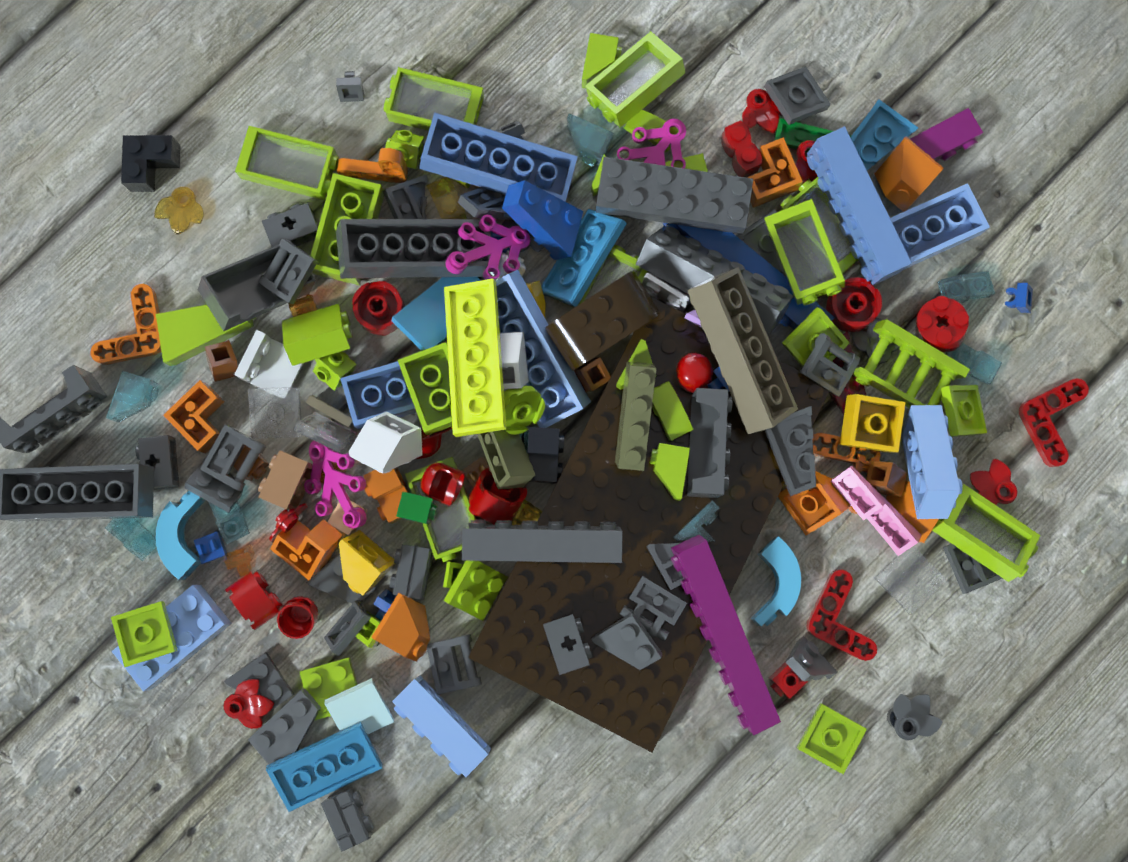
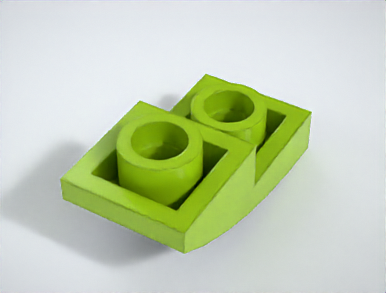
(647, 121)
(670, 411)

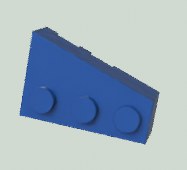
(545, 217)

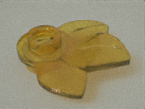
(178, 213)

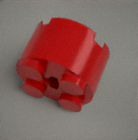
(373, 295)
(864, 296)
(946, 312)
(492, 503)
(254, 600)

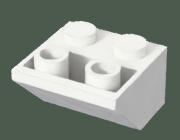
(513, 360)
(387, 443)

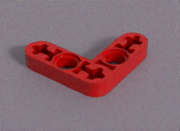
(1043, 412)
(832, 626)

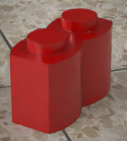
(738, 146)

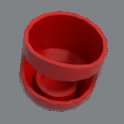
(694, 372)
(442, 483)
(290, 623)

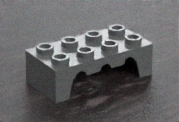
(237, 295)
(48, 419)
(708, 443)

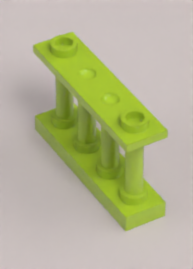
(909, 346)

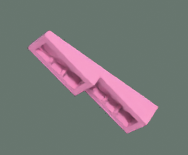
(877, 510)

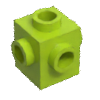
(410, 146)
(333, 367)

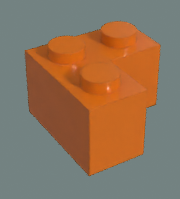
(778, 174)
(191, 414)
(387, 490)
(306, 548)

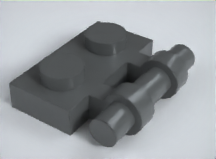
(658, 601)

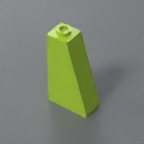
(189, 330)

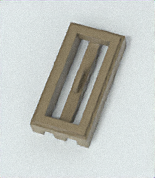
(330, 411)

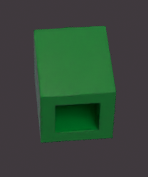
(416, 508)

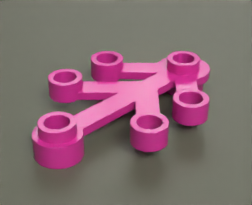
(655, 154)
(491, 247)
(321, 457)

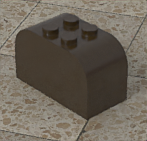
(602, 320)

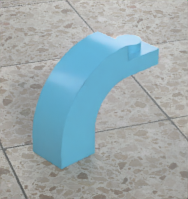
(171, 538)
(787, 581)

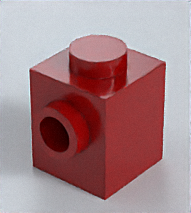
(786, 681)

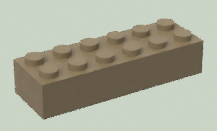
(743, 350)

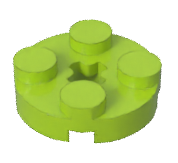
(533, 404)

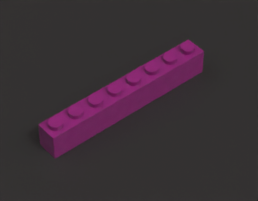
(725, 634)

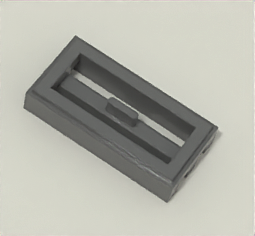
(347, 627)

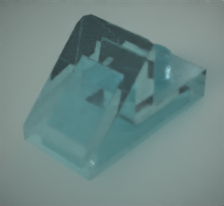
(694, 528)

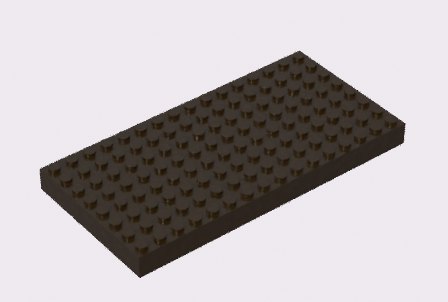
(596, 491)

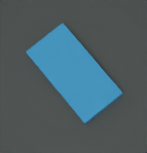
(574, 274)
(425, 316)
(324, 766)

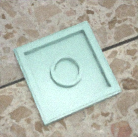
(360, 704)

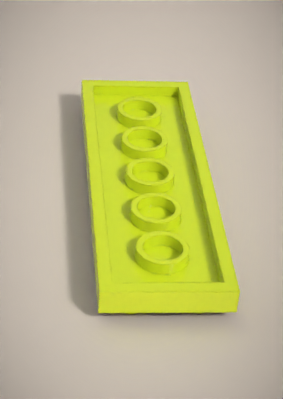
(474, 358)

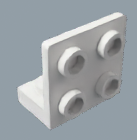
(666, 292)
(267, 364)

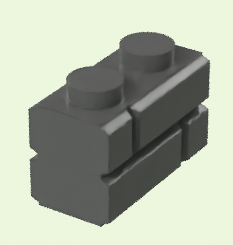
(412, 571)
(347, 818)

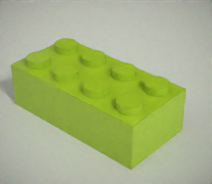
(345, 200)

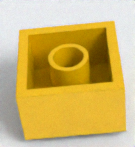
(872, 423)

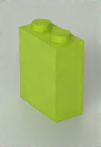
(316, 334)

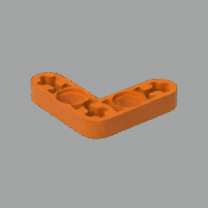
(389, 168)
(143, 334)
(859, 463)

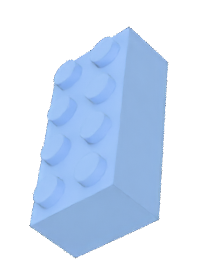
(940, 224)
(930, 462)
(194, 624)
(442, 726)

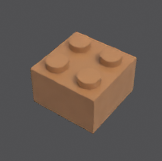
(285, 481)

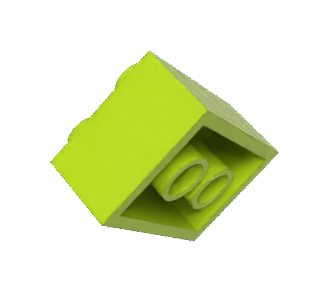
(429, 386)

